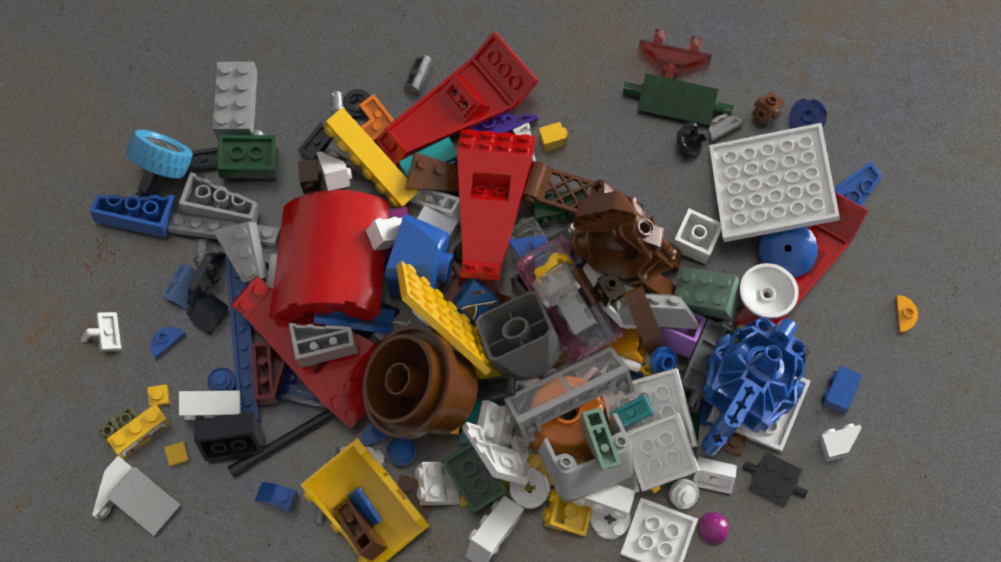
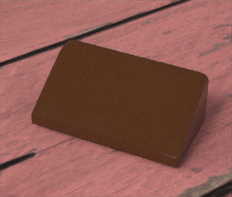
(586, 288)

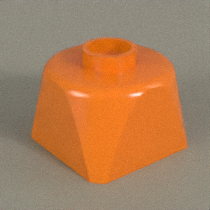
(566, 435)

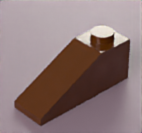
(359, 530)

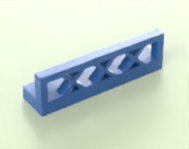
(379, 324)

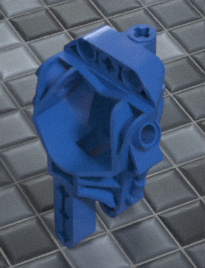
(742, 390)

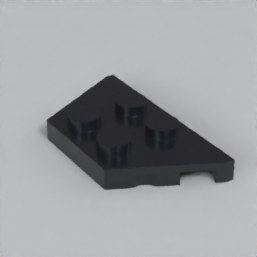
(205, 275)

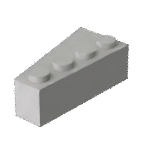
(210, 201)

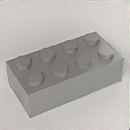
(235, 98)

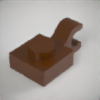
(734, 444)

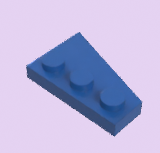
(860, 184)

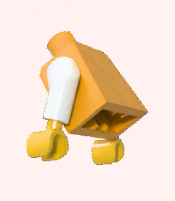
(632, 351)

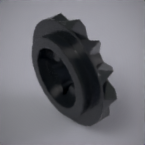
(351, 98)

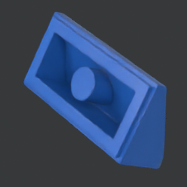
(365, 506)

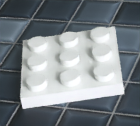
(661, 452)
(658, 534)

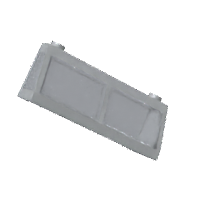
(568, 390)

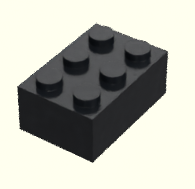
(228, 436)

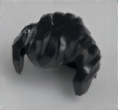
(689, 139)

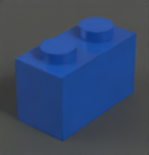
(842, 389)

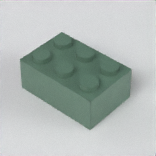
(709, 292)

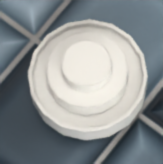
(683, 493)

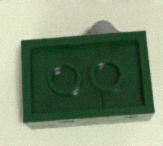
(247, 156)

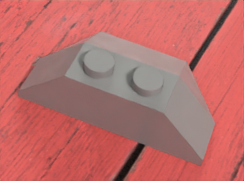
(668, 311)

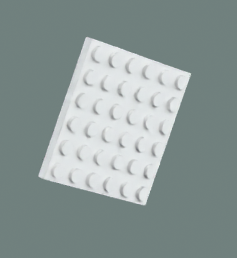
(773, 182)

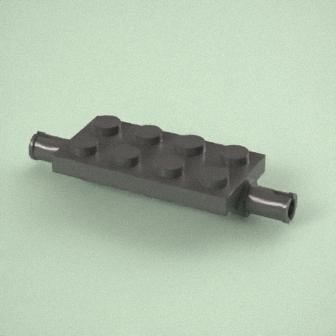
(697, 367)

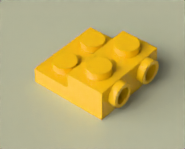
(566, 515)

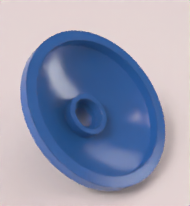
(796, 261)

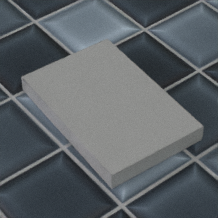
(143, 501)

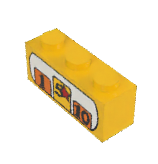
(138, 431)

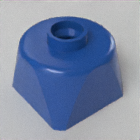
(423, 248)

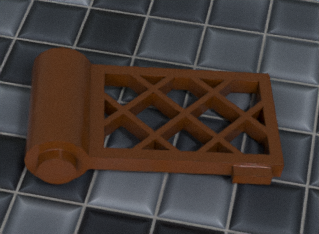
(538, 182)

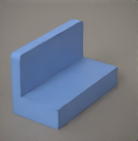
(178, 286)

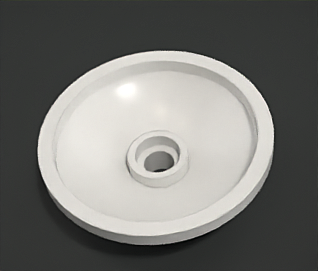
(774, 282)

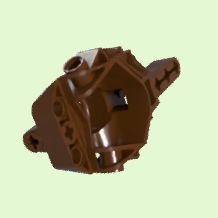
(615, 231)

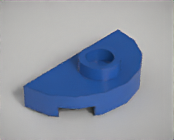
(164, 340)
(372, 435)

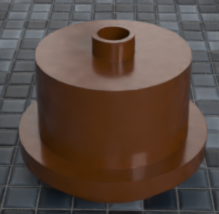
(418, 384)

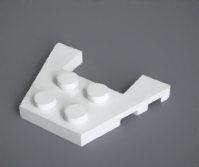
(500, 460)

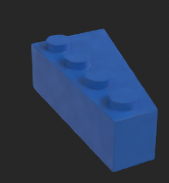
(135, 213)

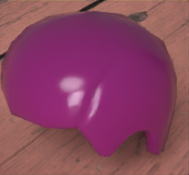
(713, 528)

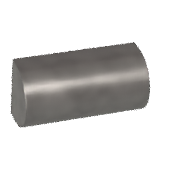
(418, 74)

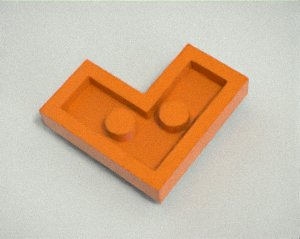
(377, 115)

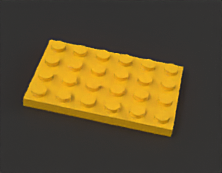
(442, 316)

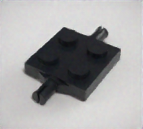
(775, 479)

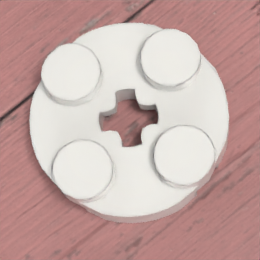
(537, 496)
(607, 531)

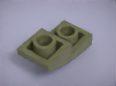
(114, 424)

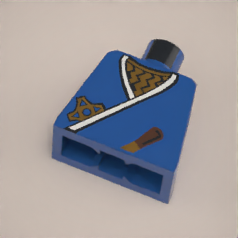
(475, 299)

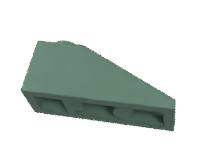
(599, 438)

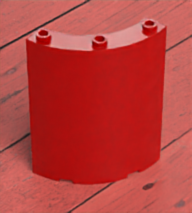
(328, 257)

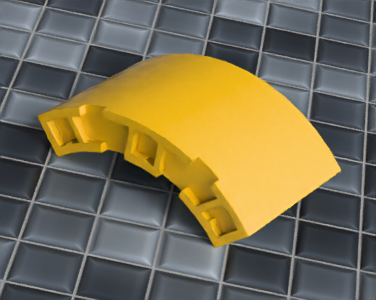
(358, 468)

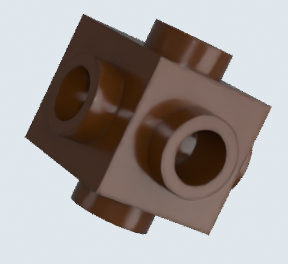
(768, 107)

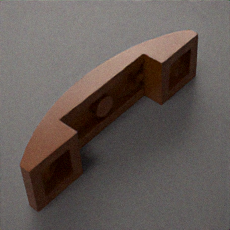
(644, 319)

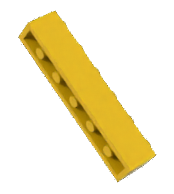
(369, 157)

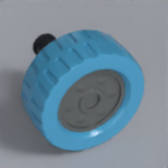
(158, 156)

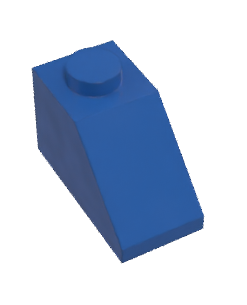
(277, 496)

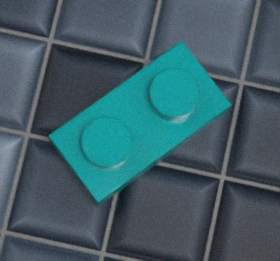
(634, 411)

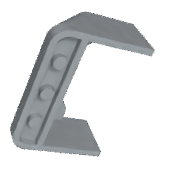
(582, 480)

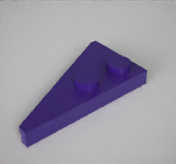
(505, 123)

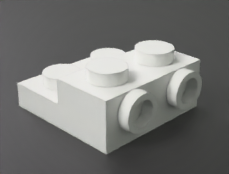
(496, 423)
(436, 485)

